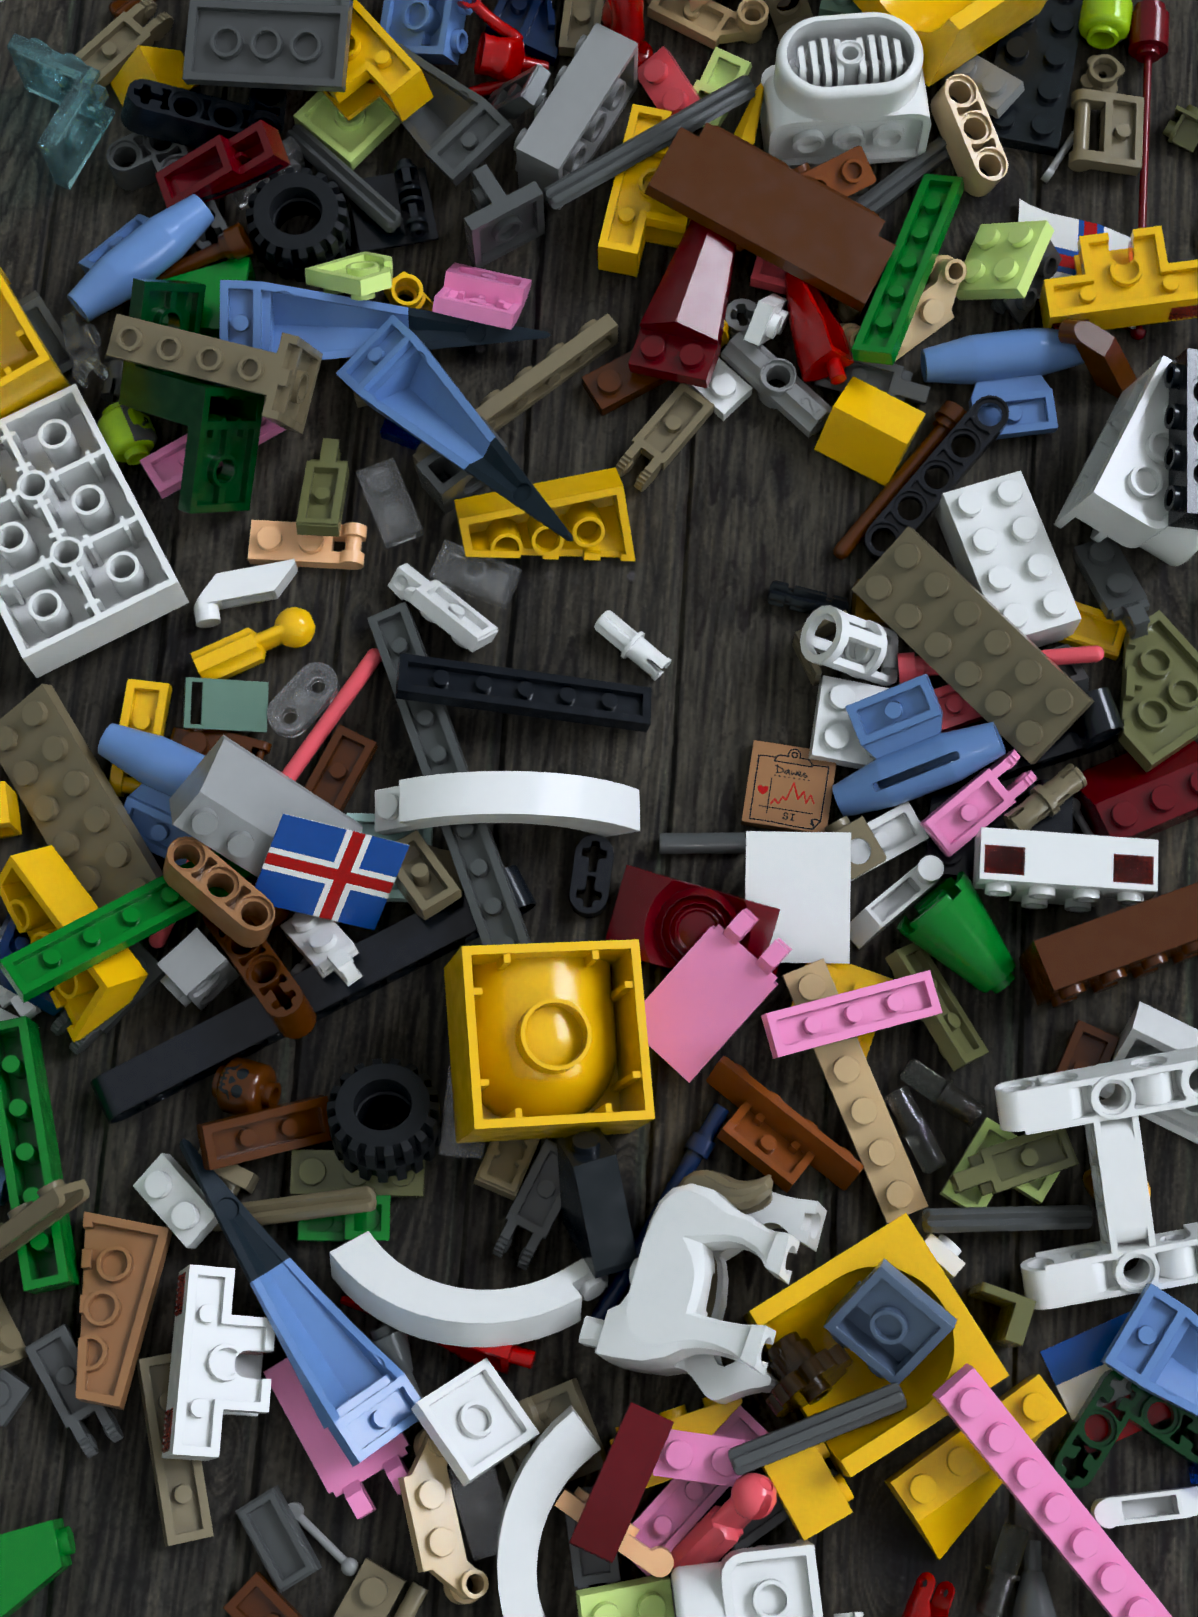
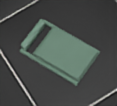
(228, 705)

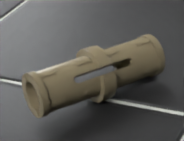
(1046, 799)

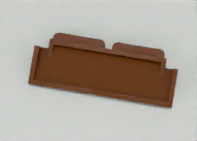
(773, 212)

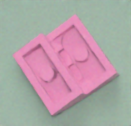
(482, 296)

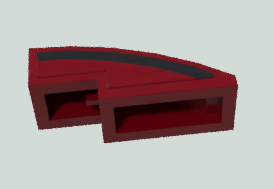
(224, 165)

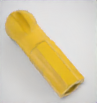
(248, 648)

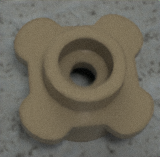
(1104, 65)

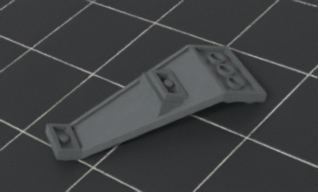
(268, 44)

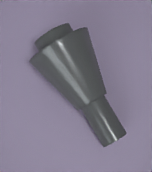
(397, 1348)
(1033, 1592)

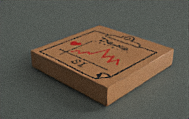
(787, 789)

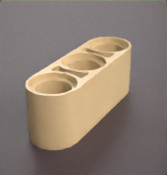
(972, 116)

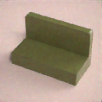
(1013, 1316)

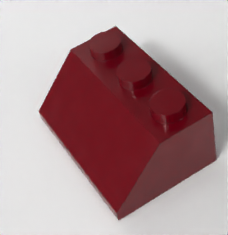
(1138, 804)

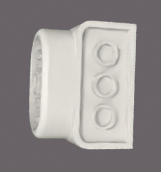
(844, 87)
(1127, 479)
(751, 1583)

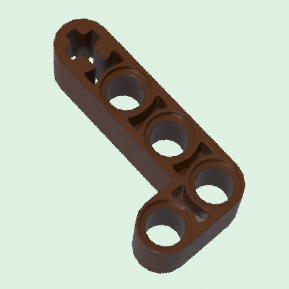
(261, 965)

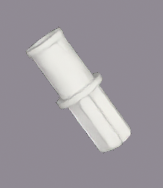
(632, 644)

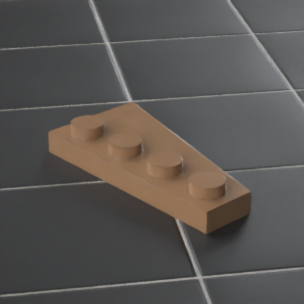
(120, 1283)

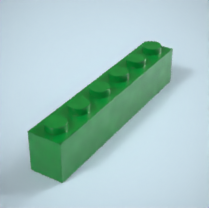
(32, 1154)

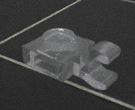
(82, 344)

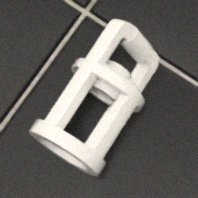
(857, 648)

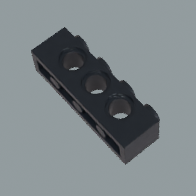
(1182, 452)

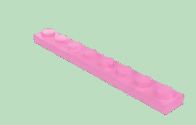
(1046, 1496)

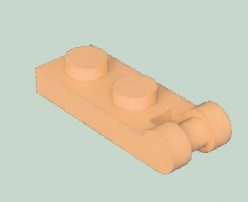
(279, 542)
(654, 1560)

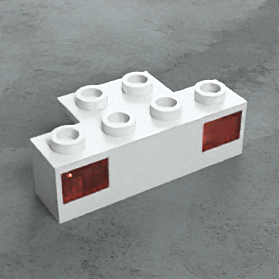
(1064, 868)
(212, 1364)

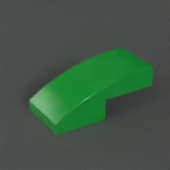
(349, 1226)

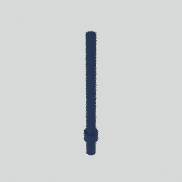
(698, 1147)

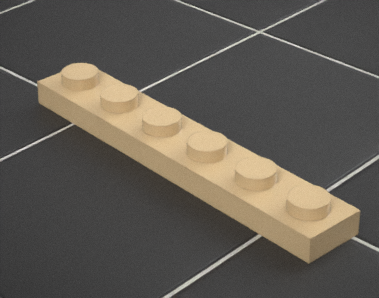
(861, 1105)

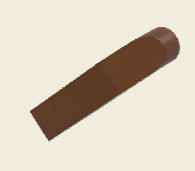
(1100, 354)

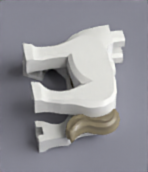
(681, 1281)

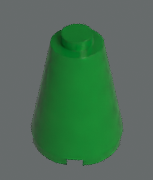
(961, 935)

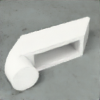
(242, 588)
(895, 900)
(1146, 1507)

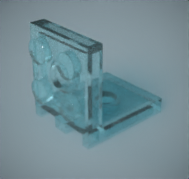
(81, 112)

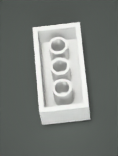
(1008, 556)

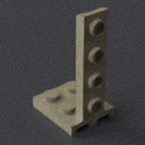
(282, 377)
(25, 1224)

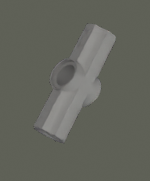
(794, 400)

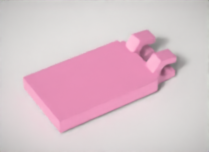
(710, 995)
(325, 1452)

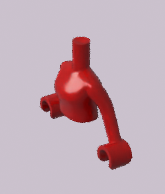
(498, 56)

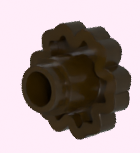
(803, 1373)

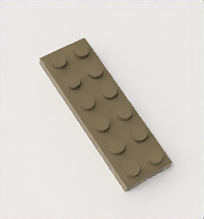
(972, 645)
(72, 798)

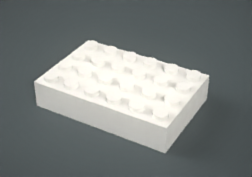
(72, 538)

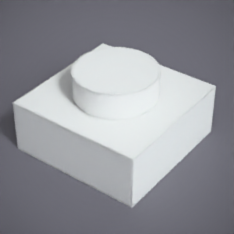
(945, 1253)

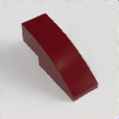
(621, 1482)

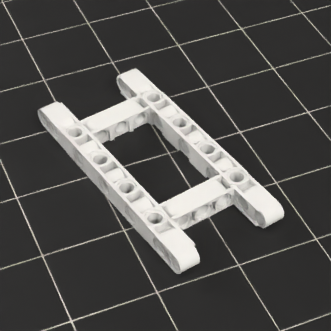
(1118, 1175)

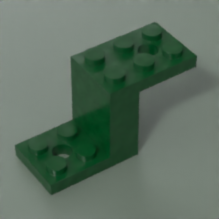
(219, 419)

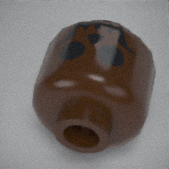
(245, 1086)

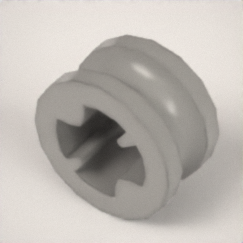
(739, 306)

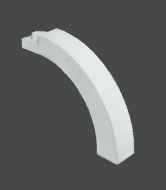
(508, 797)
(460, 1314)
(539, 1480)

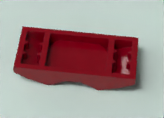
(675, 914)

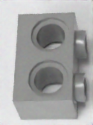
(196, 971)

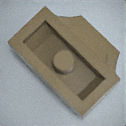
(427, 877)

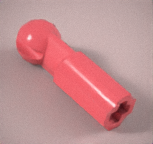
(720, 1529)

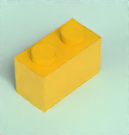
(809, 1490)

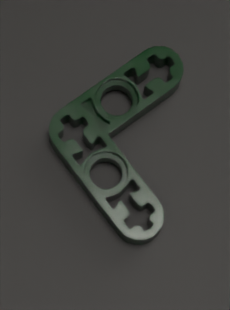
(1131, 1409)

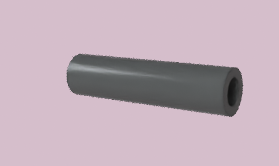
(702, 843)

